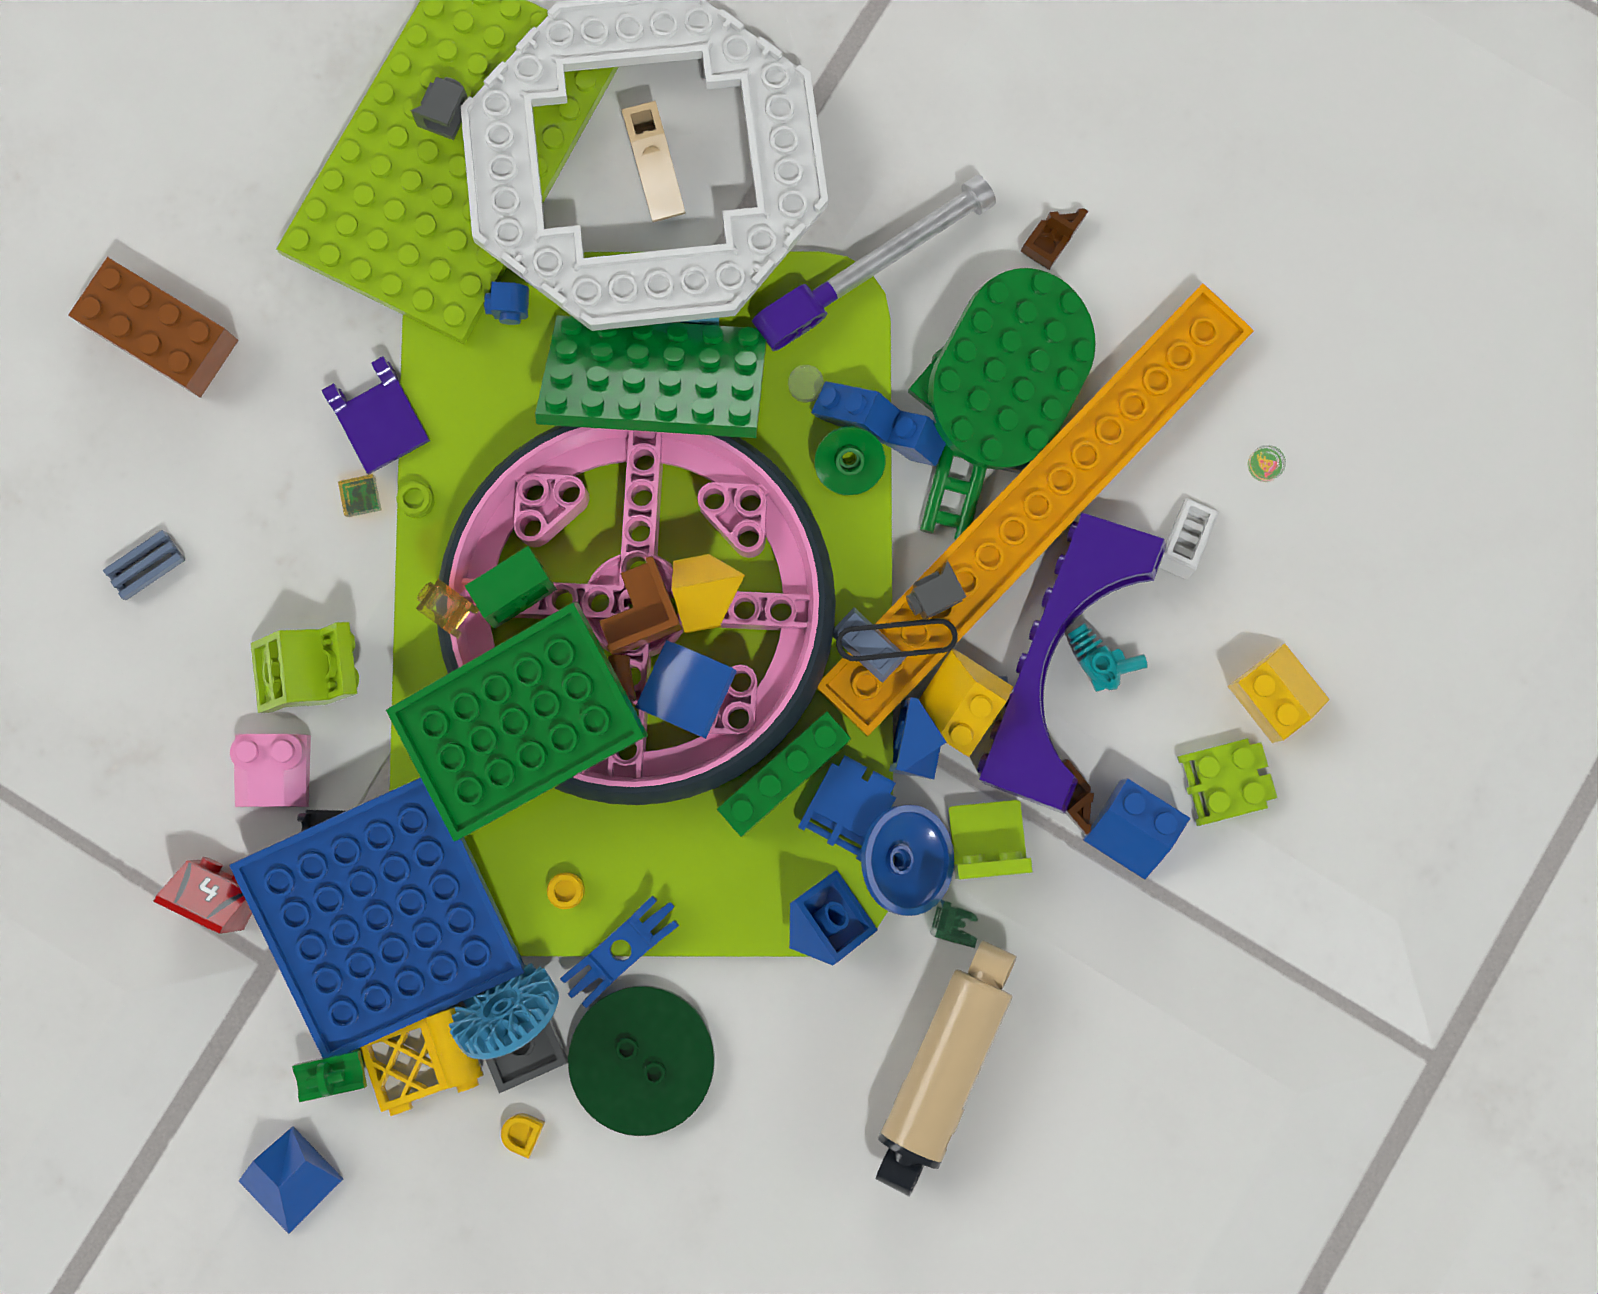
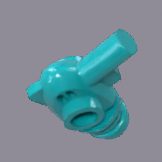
(1102, 664)

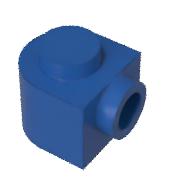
(507, 302)

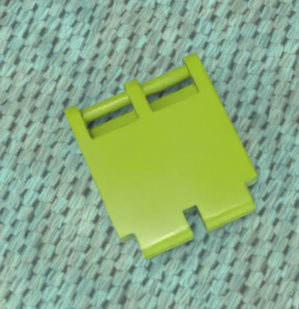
(1228, 780)

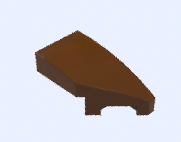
(1052, 236)
(1080, 803)

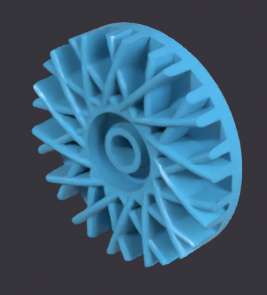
(505, 1015)

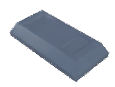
(868, 643)

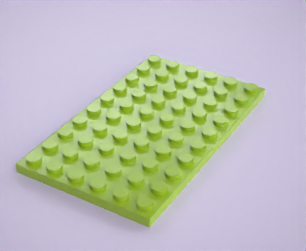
(396, 198)

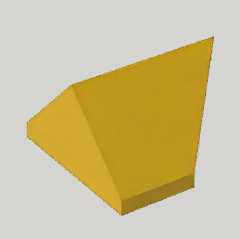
(703, 591)

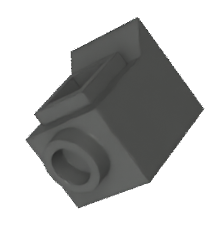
(441, 107)
(935, 593)

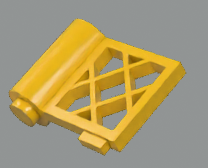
(446, 1058)

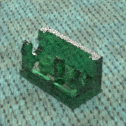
(946, 924)

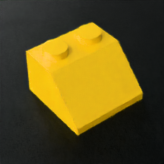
(1279, 694)
(964, 701)

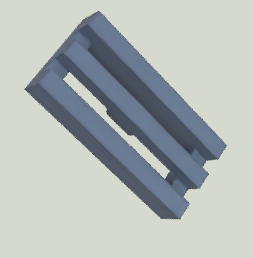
(137, 553)

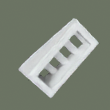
(1179, 559)

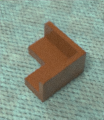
(651, 614)

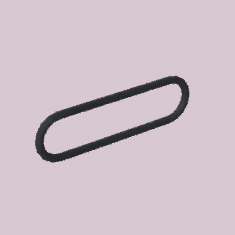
(895, 625)

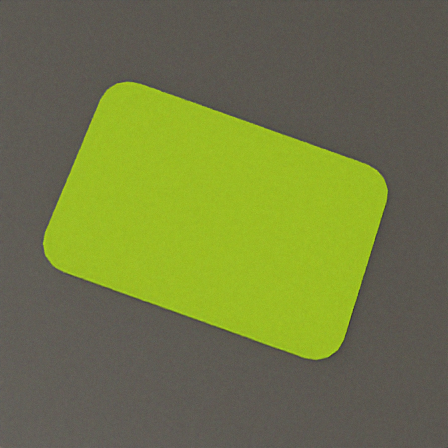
(724, 887)

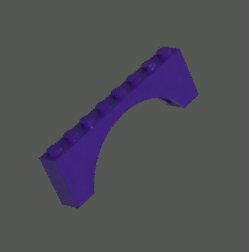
(1098, 562)

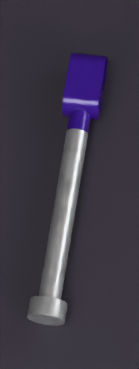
(804, 309)

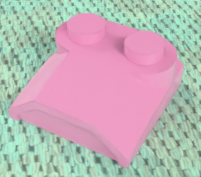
(271, 770)

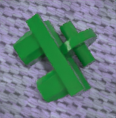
(329, 1076)

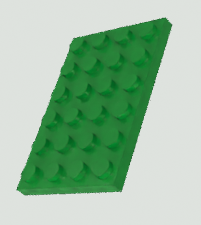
(654, 378)
(516, 721)

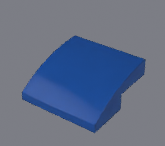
(686, 689)

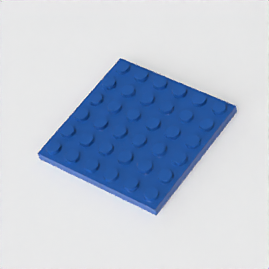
(377, 919)

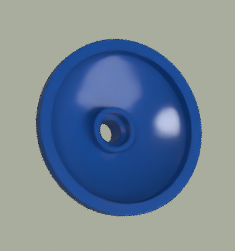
(921, 863)

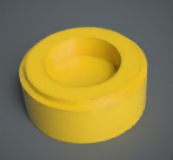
(566, 890)

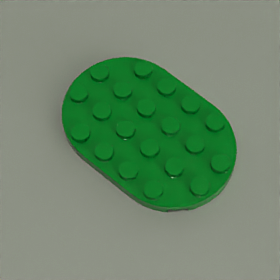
(1012, 368)

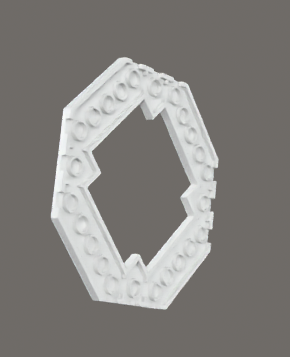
(650, 284)

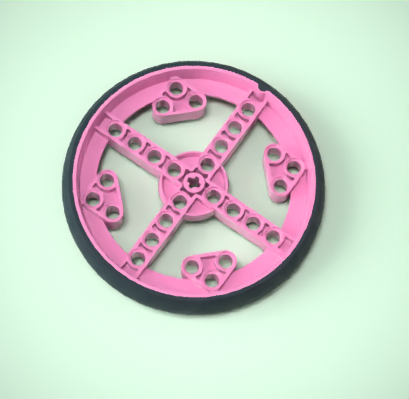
(735, 473)

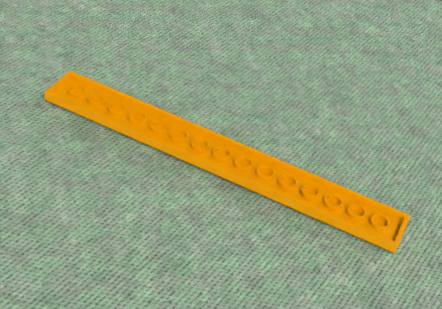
(1049, 496)

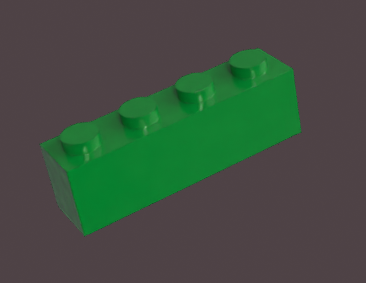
(784, 774)

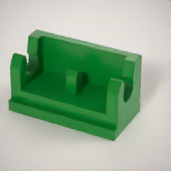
(510, 587)

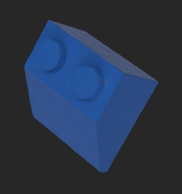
(1136, 828)

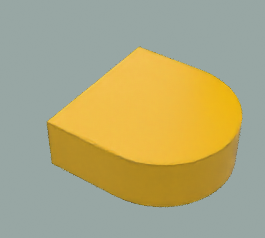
(521, 1134)

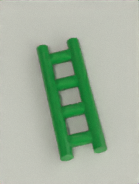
(943, 482)

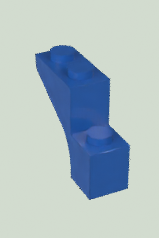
(903, 431)

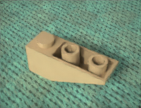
(653, 161)

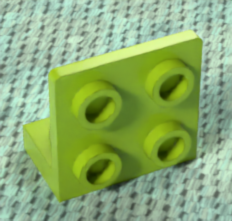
(988, 840)

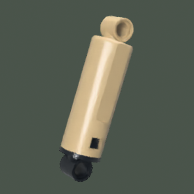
(945, 1069)

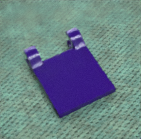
(379, 420)

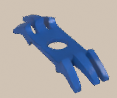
(606, 965)

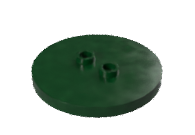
(641, 1060)

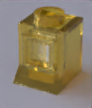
(444, 606)

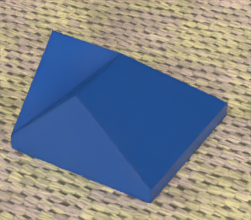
(916, 741)
(828, 921)
(290, 1179)

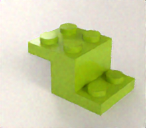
(304, 667)

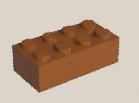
(153, 327)

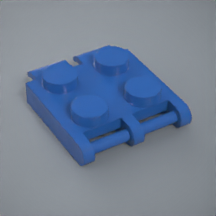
(848, 804)

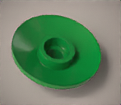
(855, 475)

